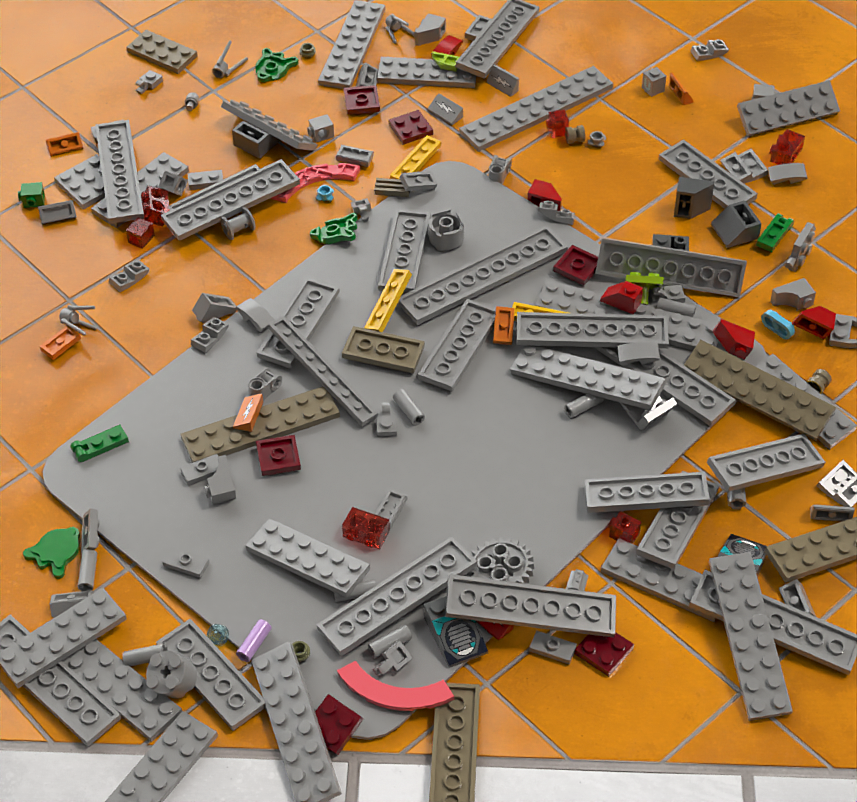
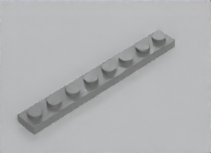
(323, 371)

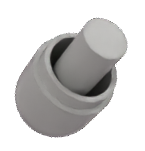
(191, 101)

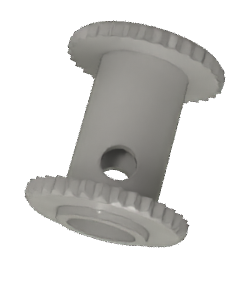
(237, 223)

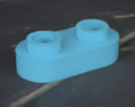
(778, 324)

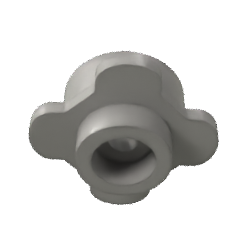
(597, 139)

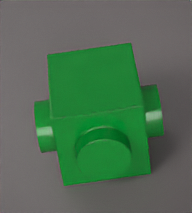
(32, 194)

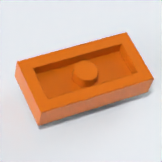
(503, 325)
(60, 342)

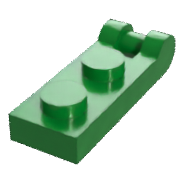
(774, 232)
(99, 443)

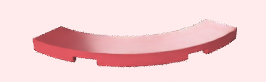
(320, 173)
(394, 697)

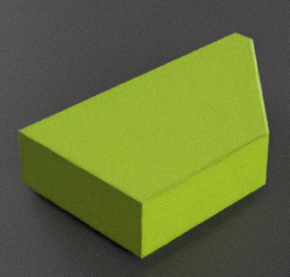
(445, 61)

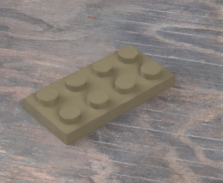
(162, 51)
(383, 349)

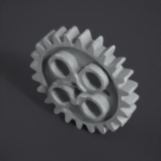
(514, 561)

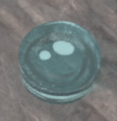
(218, 634)

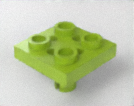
(647, 282)

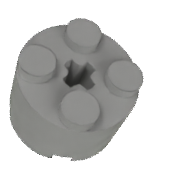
(446, 230)
(171, 674)

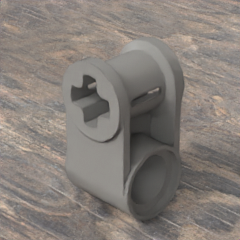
(499, 169)
(264, 383)

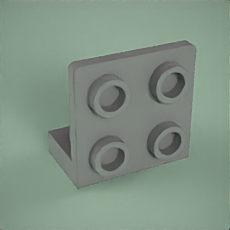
(645, 417)

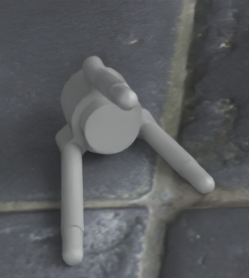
(395, 23)
(221, 66)
(70, 317)

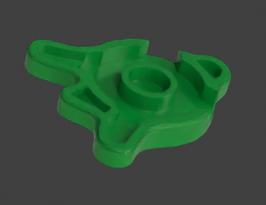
(273, 65)
(336, 230)
(55, 550)

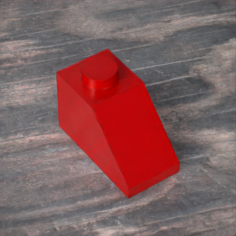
(543, 191)
(623, 296)
(816, 321)
(734, 338)

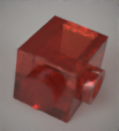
(557, 122)
(140, 232)
(624, 527)

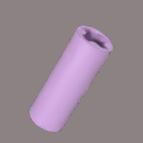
(253, 640)

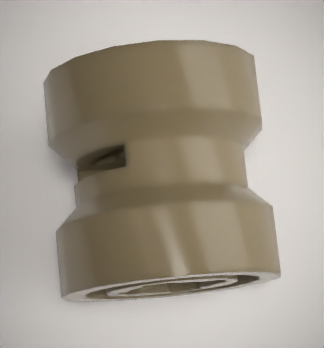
(575, 134)
(820, 380)

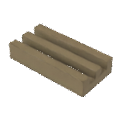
(390, 187)

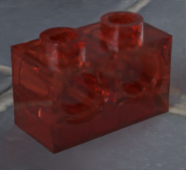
(787, 147)
(155, 203)
(370, 528)

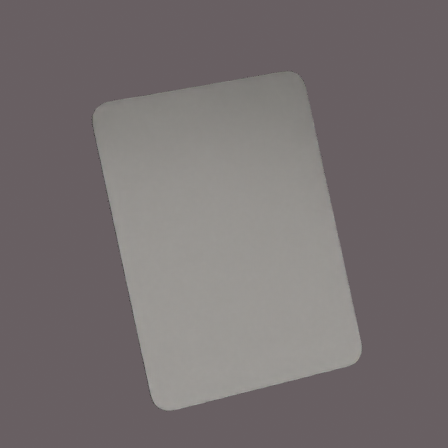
(478, 468)

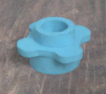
(324, 193)

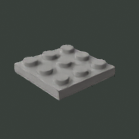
(83, 182)

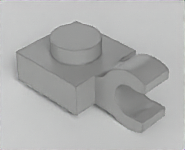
(148, 80)
(361, 208)
(672, 293)
(386, 424)
(394, 657)

